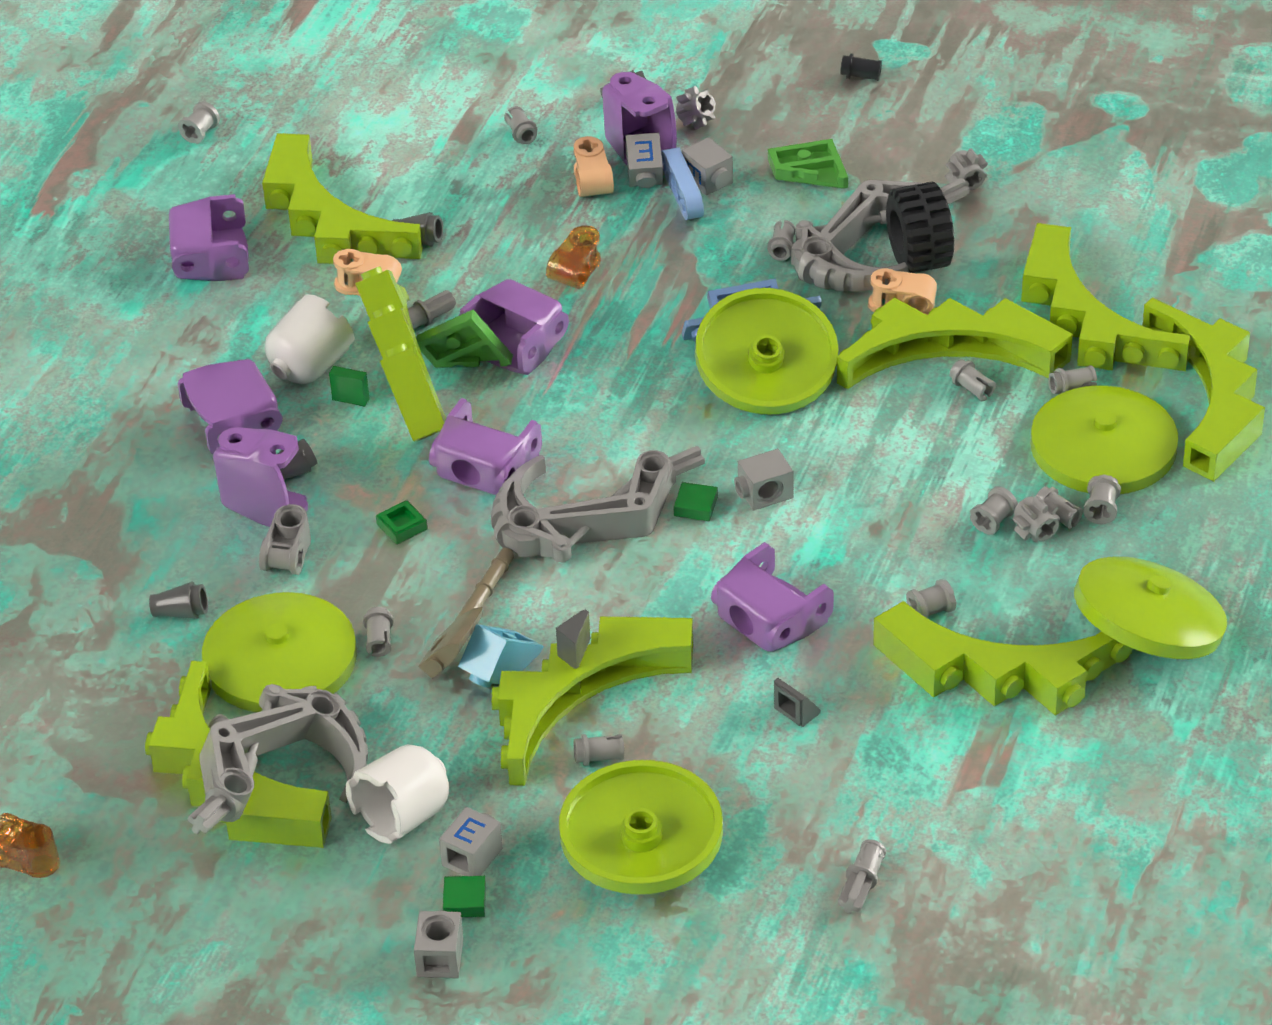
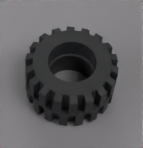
(920, 227)

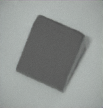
(573, 638)
(793, 703)

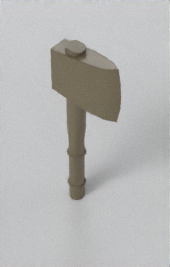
(455, 636)

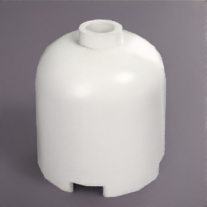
(307, 341)
(398, 791)

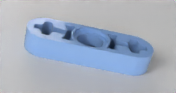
(682, 183)

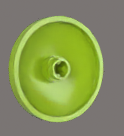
(766, 351)
(1104, 433)
(1150, 607)
(280, 642)
(641, 827)

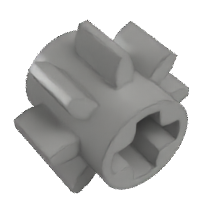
(695, 107)
(967, 166)
(1036, 518)

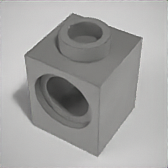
(764, 479)
(438, 944)

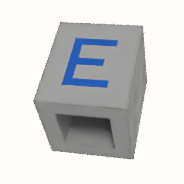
(644, 160)
(709, 165)
(471, 843)

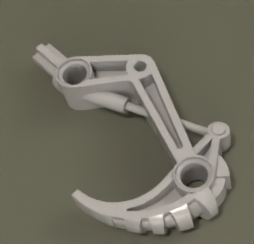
(821, 248)
(554, 529)
(285, 718)

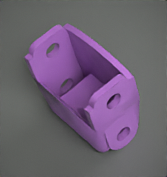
(637, 107)
(207, 242)
(522, 320)
(229, 397)
(480, 454)
(251, 472)
(768, 607)

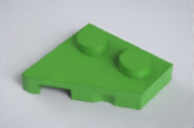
(809, 164)
(463, 342)

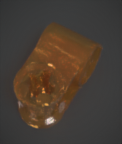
(575, 258)
(27, 847)

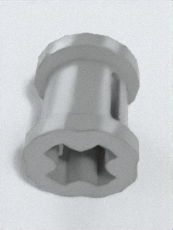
(202, 118)
(1101, 504)
(992, 511)
(932, 599)

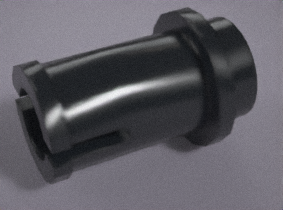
(860, 67)

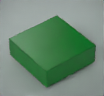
(349, 386)
(695, 501)
(401, 522)
(465, 895)

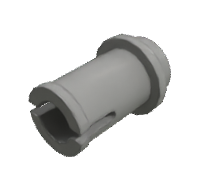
(523, 129)
(782, 240)
(965, 374)
(1063, 381)
(1067, 511)
(378, 625)
(598, 748)

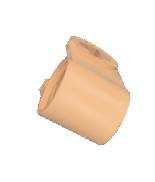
(592, 168)
(351, 271)
(911, 288)

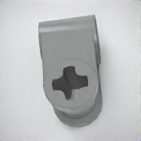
(286, 540)

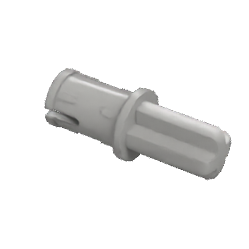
(423, 312)
(862, 876)

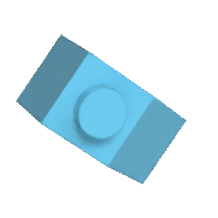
(495, 651)

